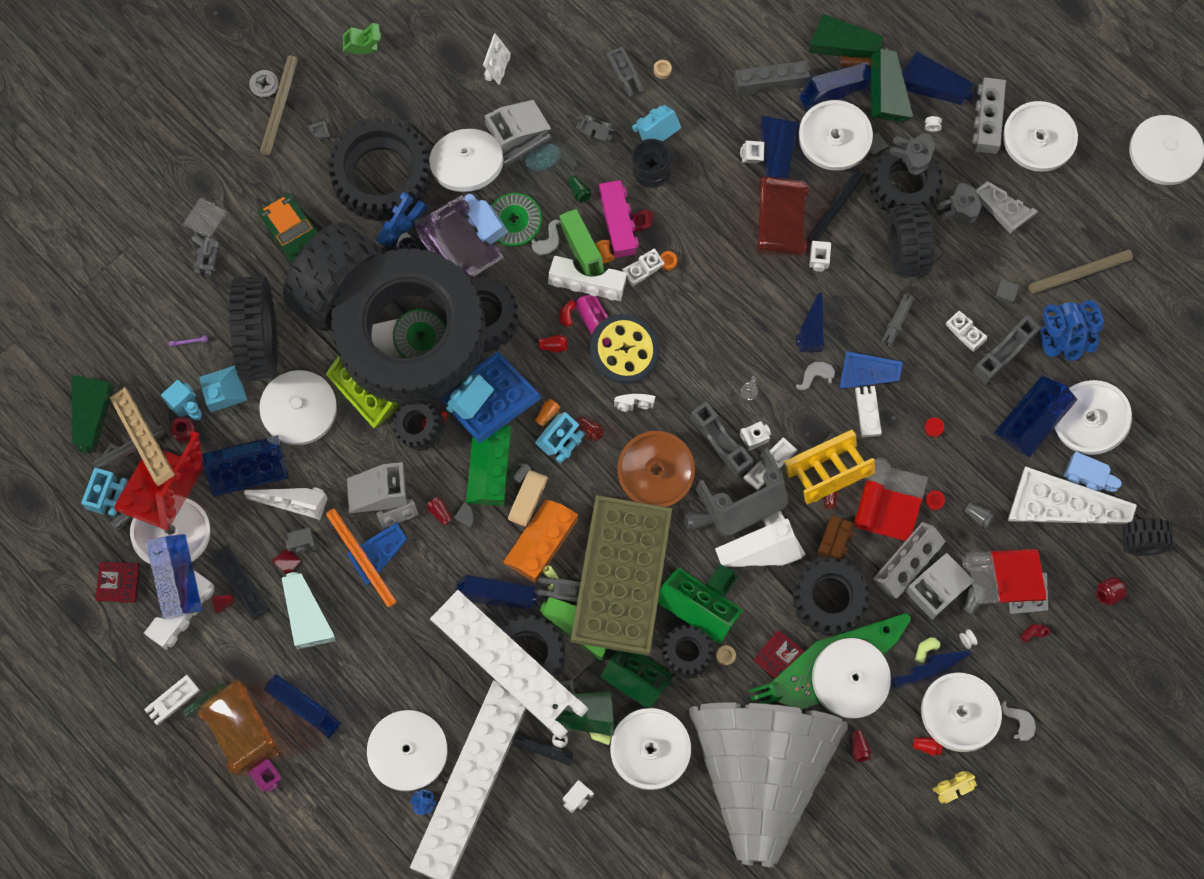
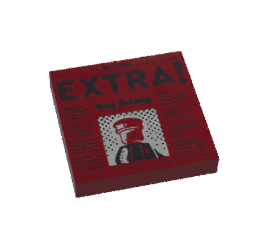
(117, 582)
(777, 654)

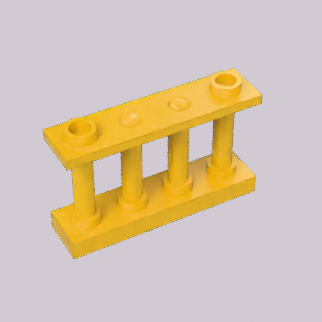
(822, 453)

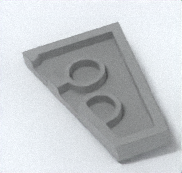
(1006, 210)

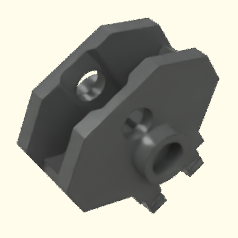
(917, 152)
(963, 205)

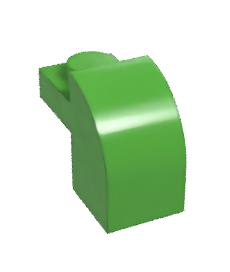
(361, 41)

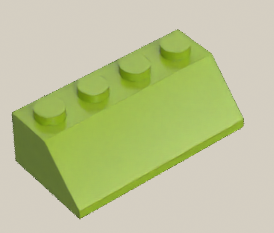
(371, 408)

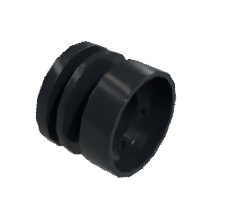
(651, 154)

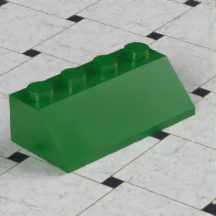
(489, 469)
(698, 605)

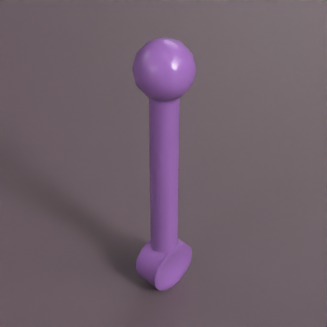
(204, 338)

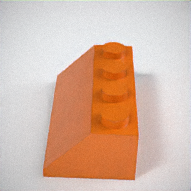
(541, 540)

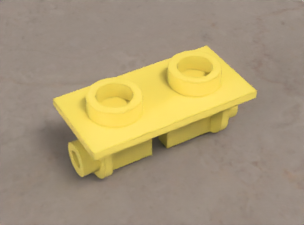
(963, 782)

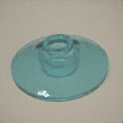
(543, 157)

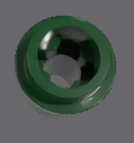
(580, 191)

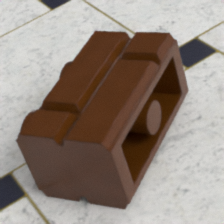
(835, 538)

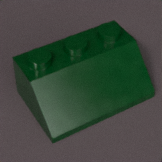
(637, 677)

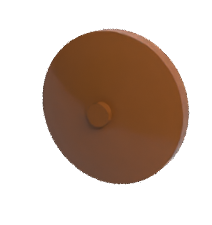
(656, 468)

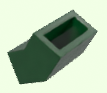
(722, 580)

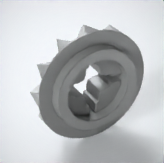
(259, 78)

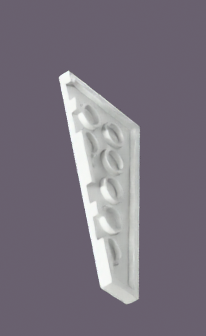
(1057, 500)

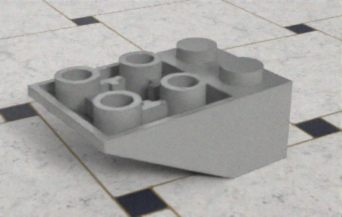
(516, 124)
(377, 489)
(939, 586)

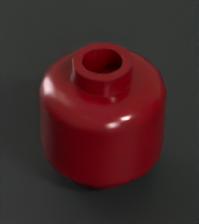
(181, 429)
(1111, 591)

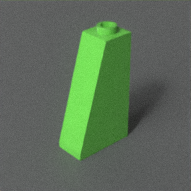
(581, 244)
(562, 617)

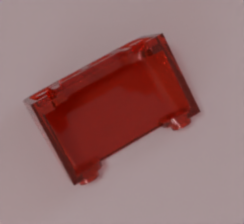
(781, 216)

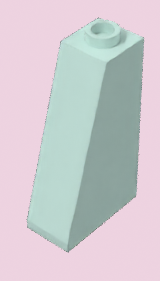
(305, 616)

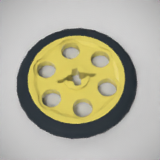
(618, 373)

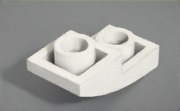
(644, 267)
(965, 331)
(627, 401)

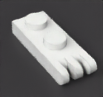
(868, 412)
(172, 699)

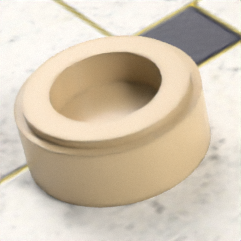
(662, 69)
(725, 655)

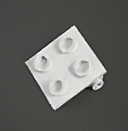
(496, 60)

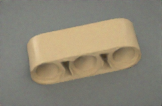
(527, 498)

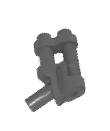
(208, 249)

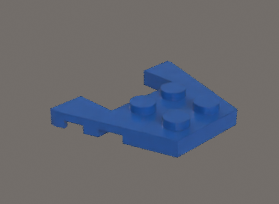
(400, 222)

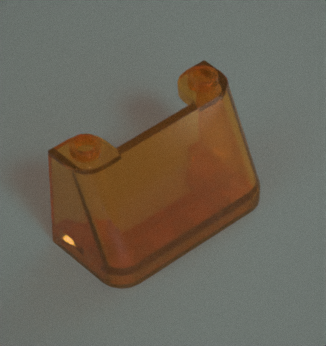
(238, 728)

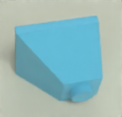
(222, 389)

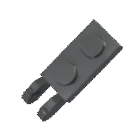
(624, 69)
(561, 589)

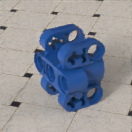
(1071, 329)

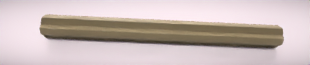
(279, 104)
(1081, 271)

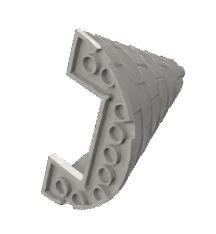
(764, 769)

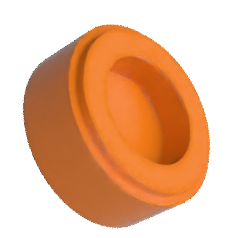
(669, 259)

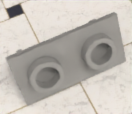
(391, 516)

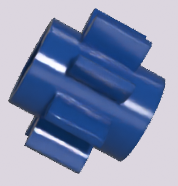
(423, 802)

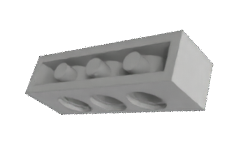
(996, 90)
(909, 560)

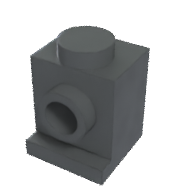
(300, 541)

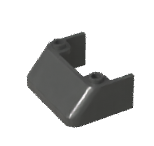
(737, 516)

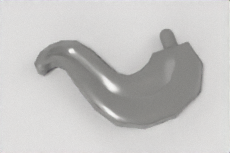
(551, 244)
(816, 369)
(1026, 721)

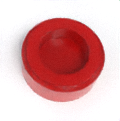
(934, 427)
(935, 500)

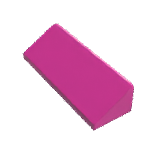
(592, 314)

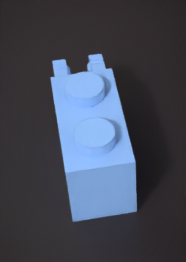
(485, 219)
(1091, 473)

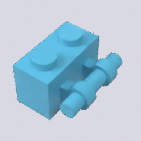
(658, 124)
(469, 396)
(182, 400)
(556, 435)
(100, 491)

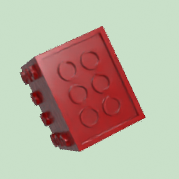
(162, 503)

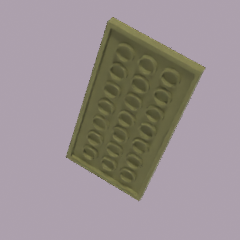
(621, 575)

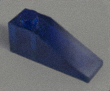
(811, 333)

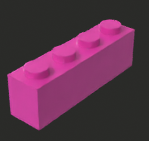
(617, 219)

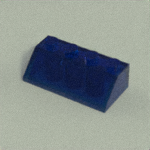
(1036, 415)
(245, 466)
(174, 576)

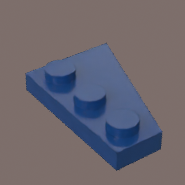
(868, 370)
(380, 550)

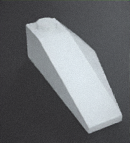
(299, 500)
(766, 546)

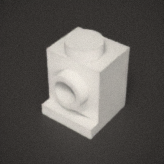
(749, 152)
(821, 250)
(752, 441)
(577, 797)

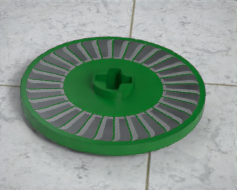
(527, 214)
(414, 323)

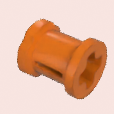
(604, 249)

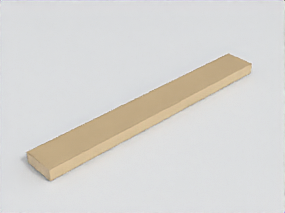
(142, 436)

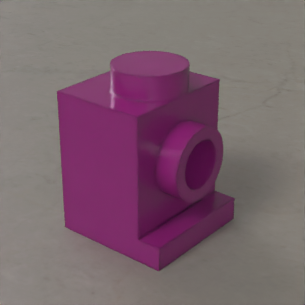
(268, 770)

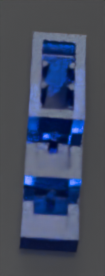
(936, 666)

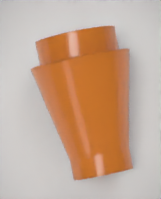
(547, 412)

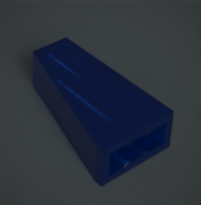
(935, 81)
(835, 85)
(778, 145)
(497, 592)
(302, 706)

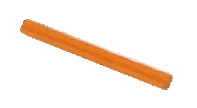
(361, 558)

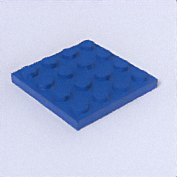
(508, 400)

